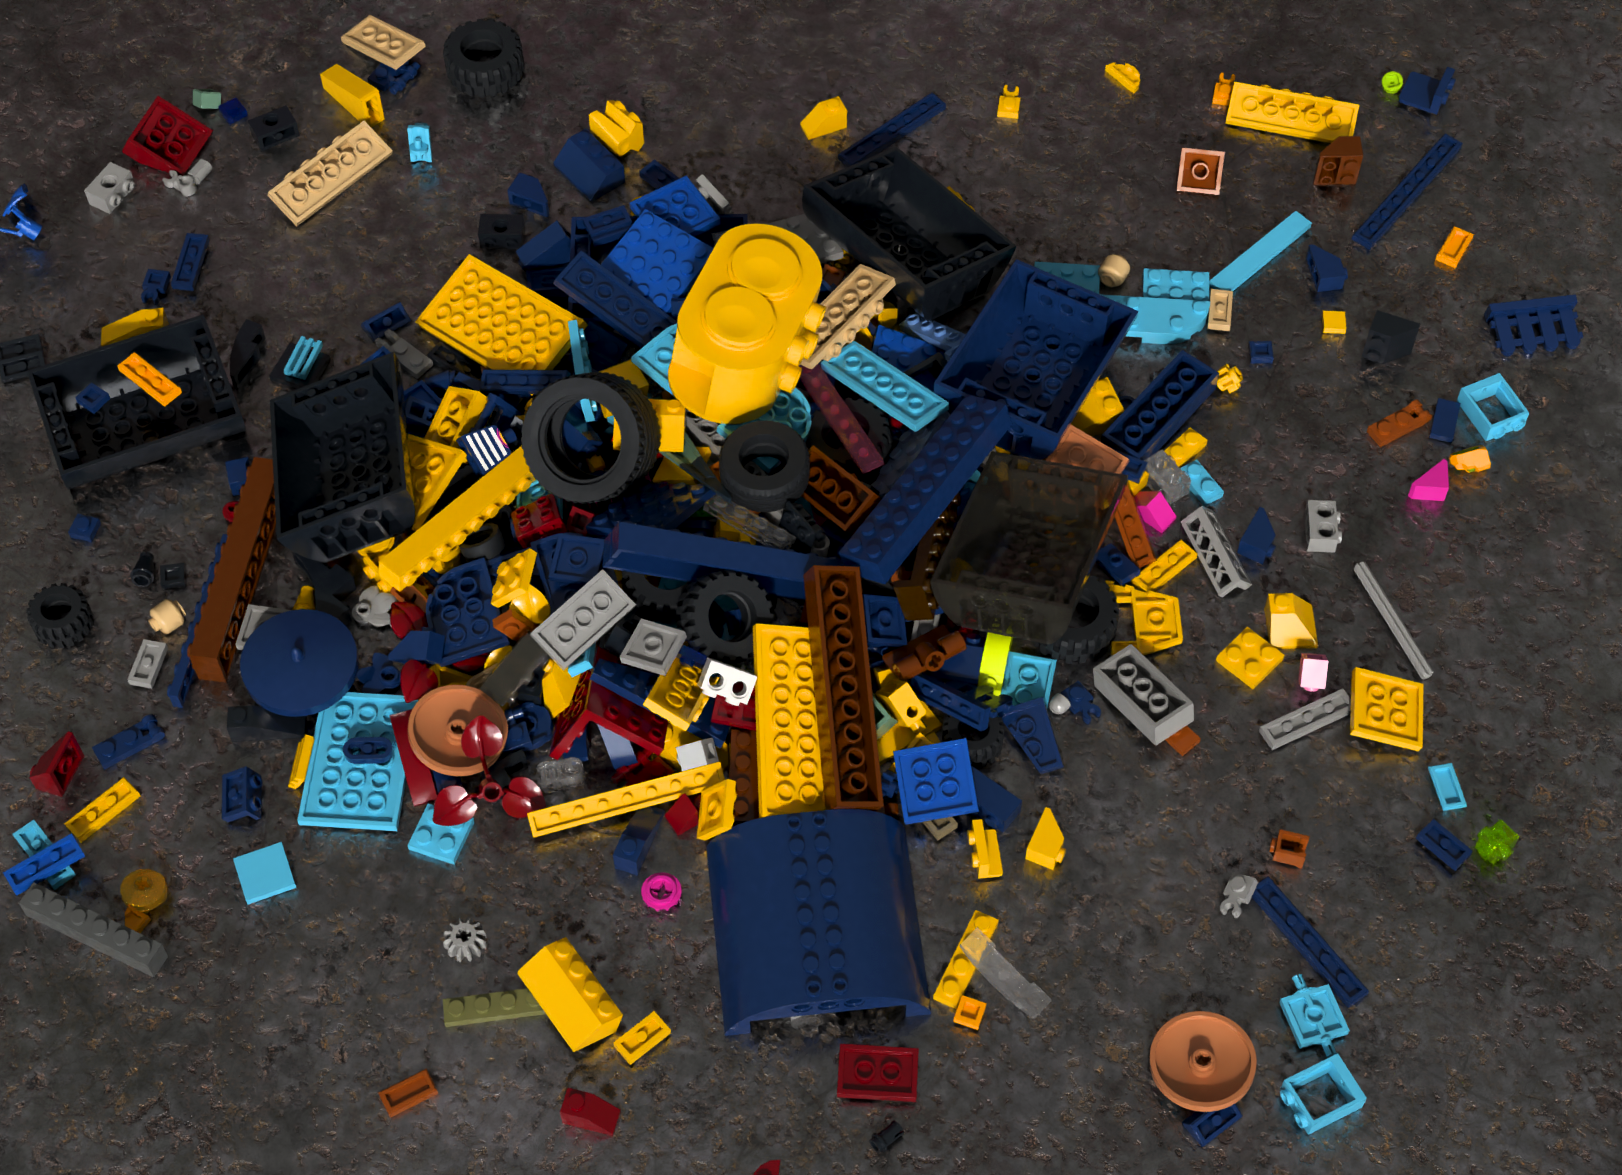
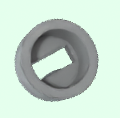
(1059, 704)

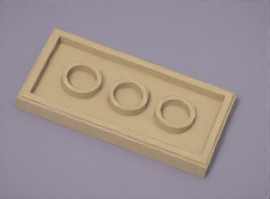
(383, 42)

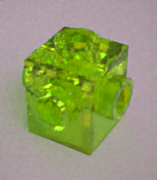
(1496, 842)

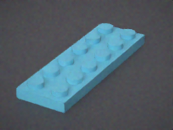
(885, 386)

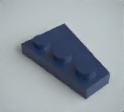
(1034, 733)

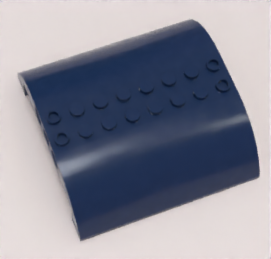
(815, 917)

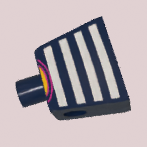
(486, 448)

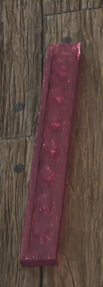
(841, 419)

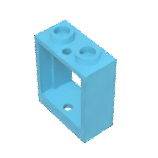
(1483, 389)
(1342, 1078)

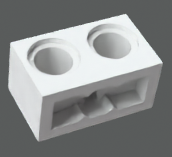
(729, 675)

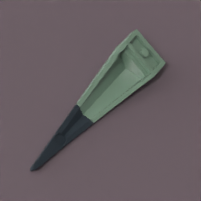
(694, 464)

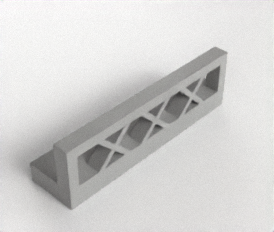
(1223, 548)

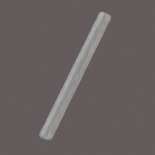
(1393, 620)

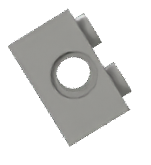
(110, 187)

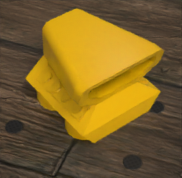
(617, 128)

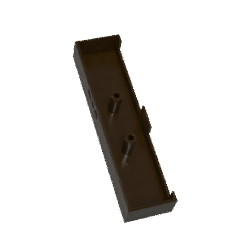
(916, 595)

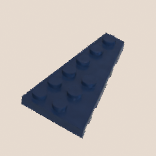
(636, 686)

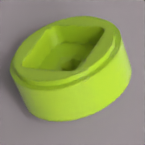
(1392, 82)

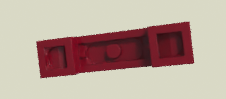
(416, 773)

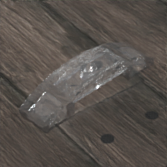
(1003, 975)

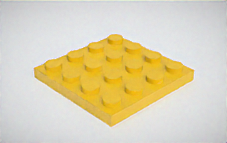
(432, 471)

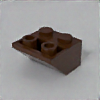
(1339, 162)

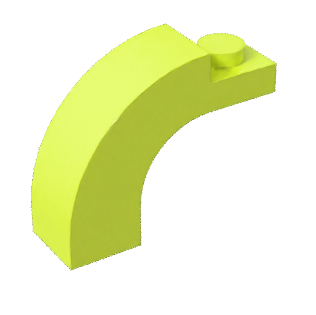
(994, 661)

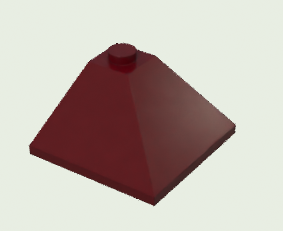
(167, 138)

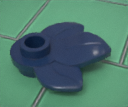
(376, 676)

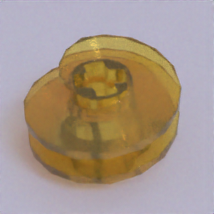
(143, 890)

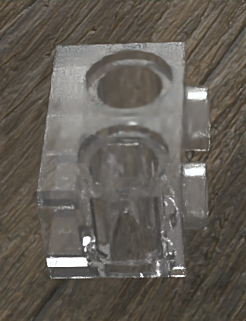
(1166, 475)

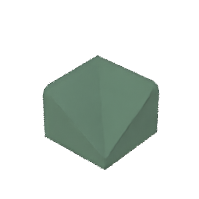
(206, 98)

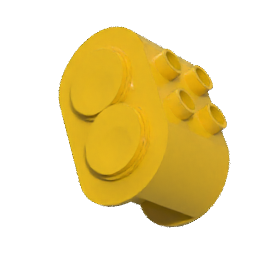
(747, 324)

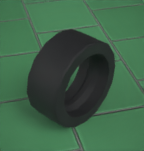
(483, 543)

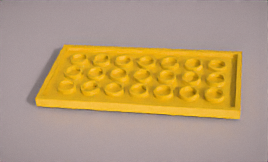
(498, 320)
(786, 722)

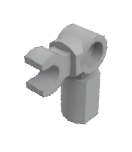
(188, 183)

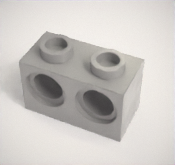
(1317, 526)

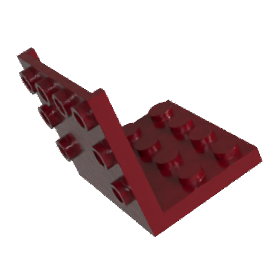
(609, 711)

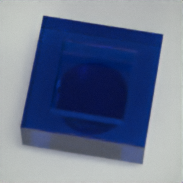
(232, 111)

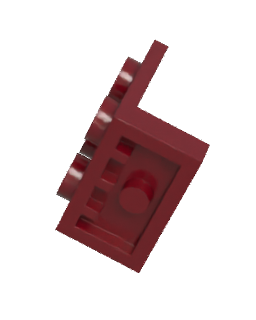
(538, 520)

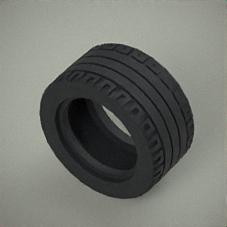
(545, 448)

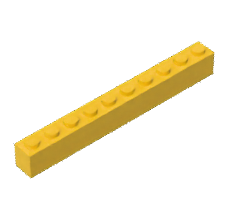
(456, 521)

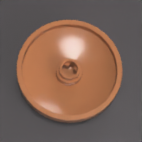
(438, 725)
(1202, 1061)

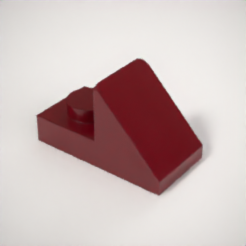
(684, 813)

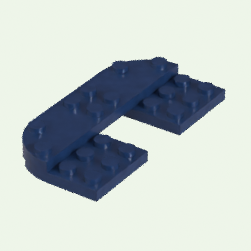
(463, 597)

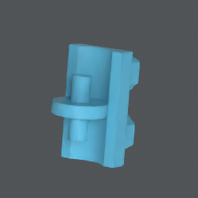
(420, 142)

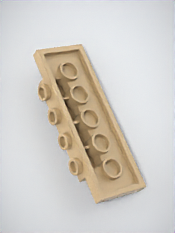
(329, 173)
(848, 311)

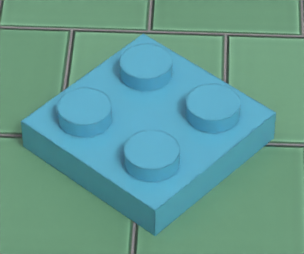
(438, 840)

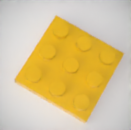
(1386, 709)

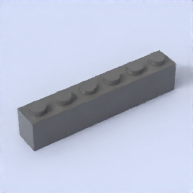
(93, 929)

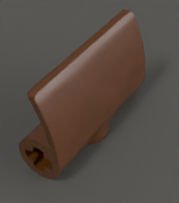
(924, 653)

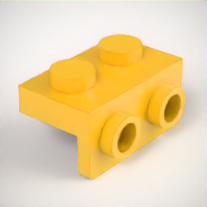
(986, 850)

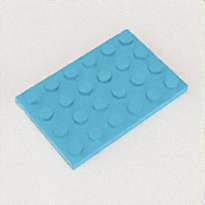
(351, 793)

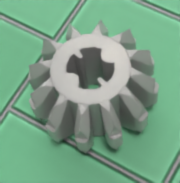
(472, 946)

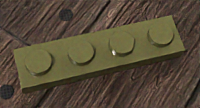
(490, 1007)

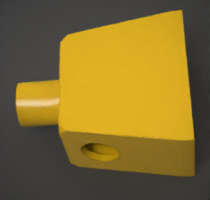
(903, 704)

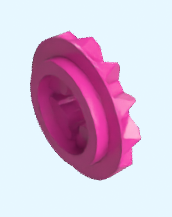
(655, 883)

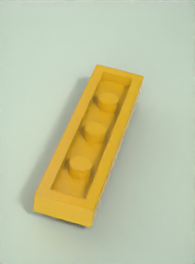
(960, 967)

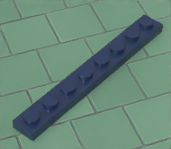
(183, 670)

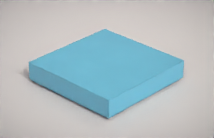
(264, 873)

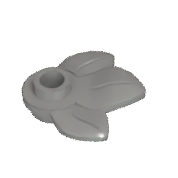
(377, 607)

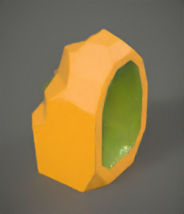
(1471, 459)

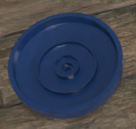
(299, 662)

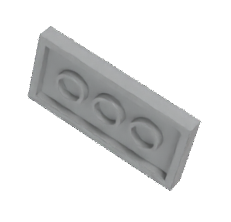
(582, 620)

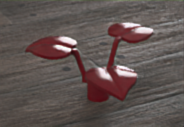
(417, 677)
(456, 807)

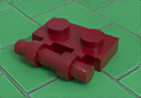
(650, 771)

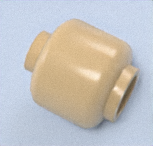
(1114, 270)
(167, 616)

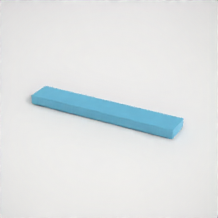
(1261, 253)

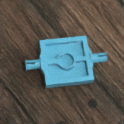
(1314, 1016)

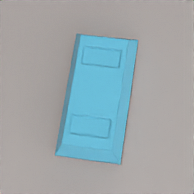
(1447, 786)

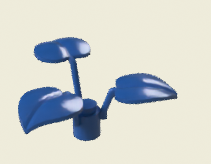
(25, 224)

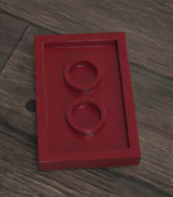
(877, 1072)

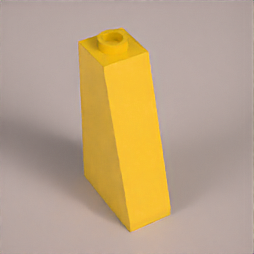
(353, 94)

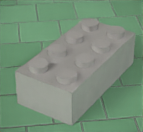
(1143, 694)

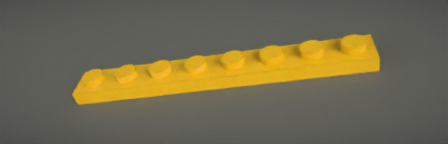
(624, 799)

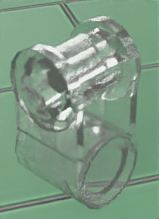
(559, 774)

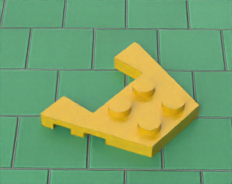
(1154, 619)

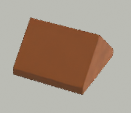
(1200, 171)

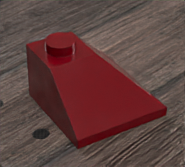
(57, 766)

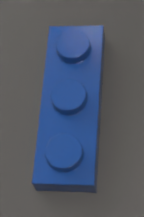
(44, 864)

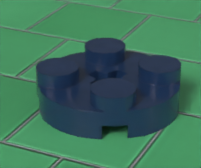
(542, 723)

